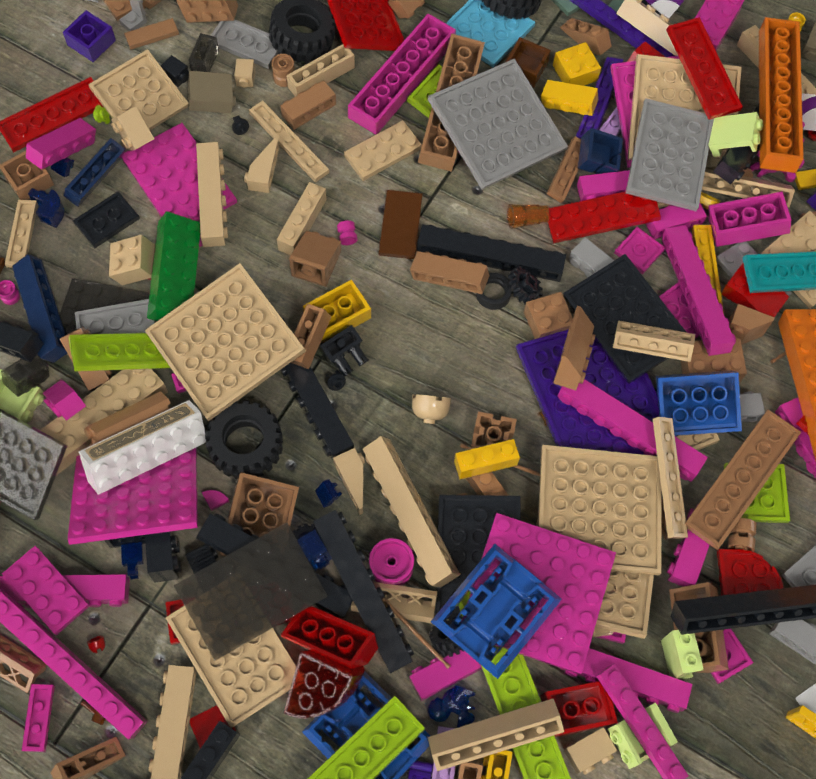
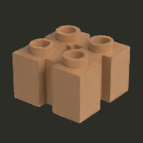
(487, 426)

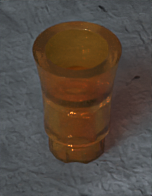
(526, 215)

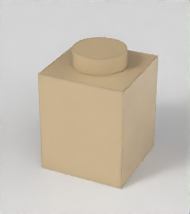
(244, 73)

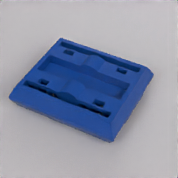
(496, 610)
(351, 717)

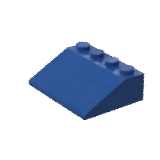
(700, 402)

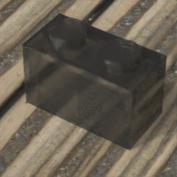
(204, 53)
(25, 375)

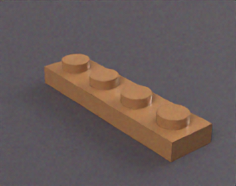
(566, 172)

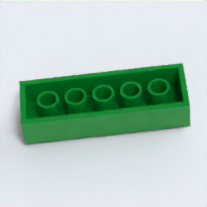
(173, 264)

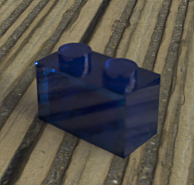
(315, 550)

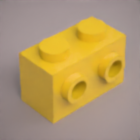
(497, 765)

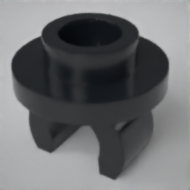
(240, 125)
(335, 381)

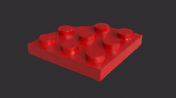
(745, 572)

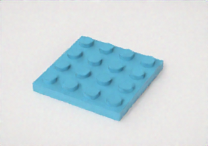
(497, 32)

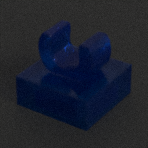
(63, 167)
(327, 493)

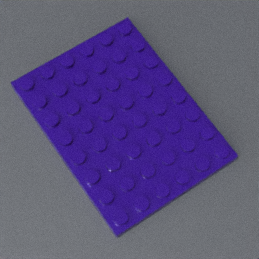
(566, 424)

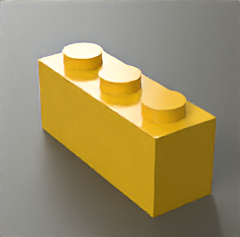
(569, 97)
(486, 459)

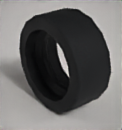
(496, 304)

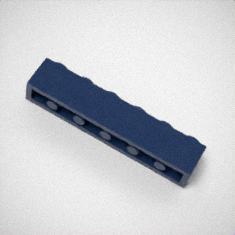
(40, 306)

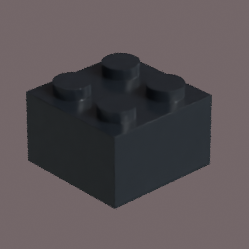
(162, 556)

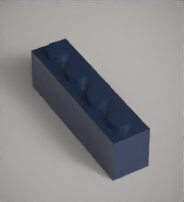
(94, 172)

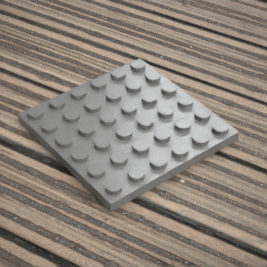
(497, 123)

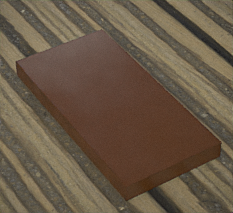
(400, 224)

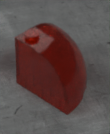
(320, 686)

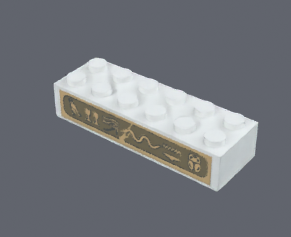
(143, 447)

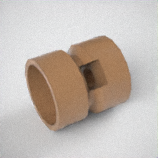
(282, 66)
(743, 535)

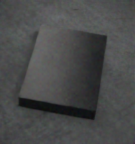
(106, 219)

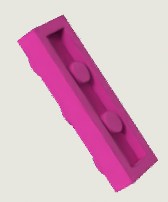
(38, 718)

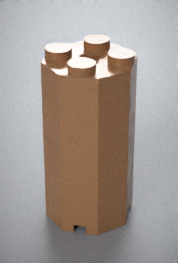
(127, 418)

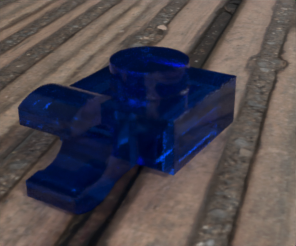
(132, 557)

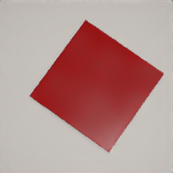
(205, 723)

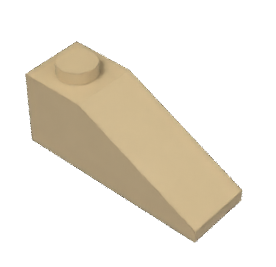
(262, 168)
(350, 469)

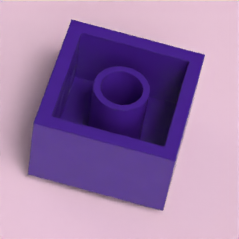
(89, 36)

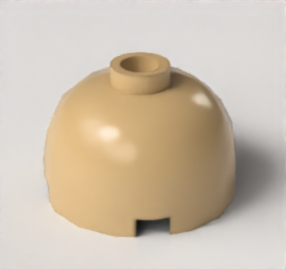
(430, 407)

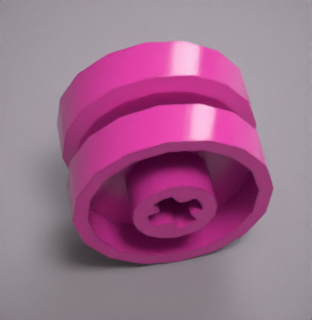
(392, 551)

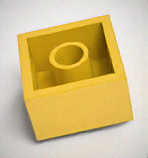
(577, 65)

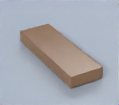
(151, 33)

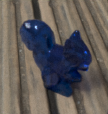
(455, 701)

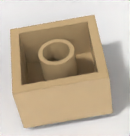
(132, 129)
(131, 260)

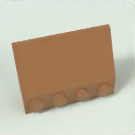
(261, 504)

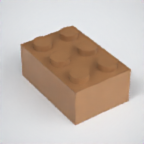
(208, 10)
(703, 363)

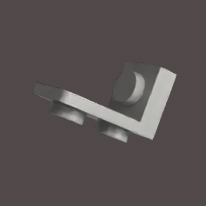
(136, 17)

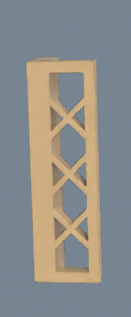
(653, 342)
(410, 608)

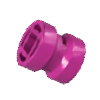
(346, 231)
(9, 292)

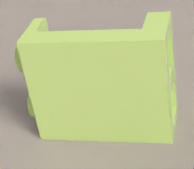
(735, 132)
(22, 406)
(681, 655)
(627, 743)

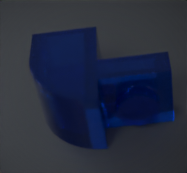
(51, 208)

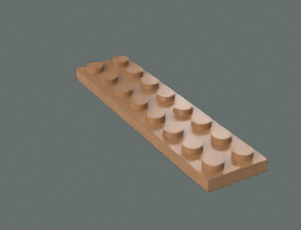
(742, 479)

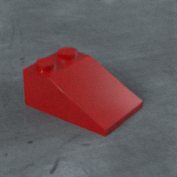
(765, 302)
(582, 707)

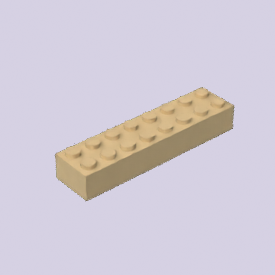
(114, 395)

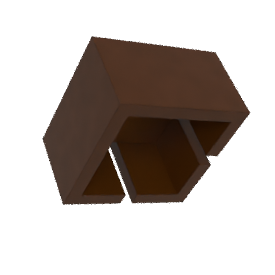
(530, 58)

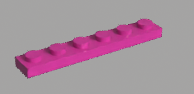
(641, 724)

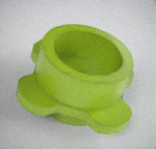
(101, 115)

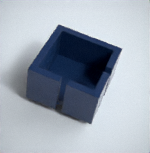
(597, 150)

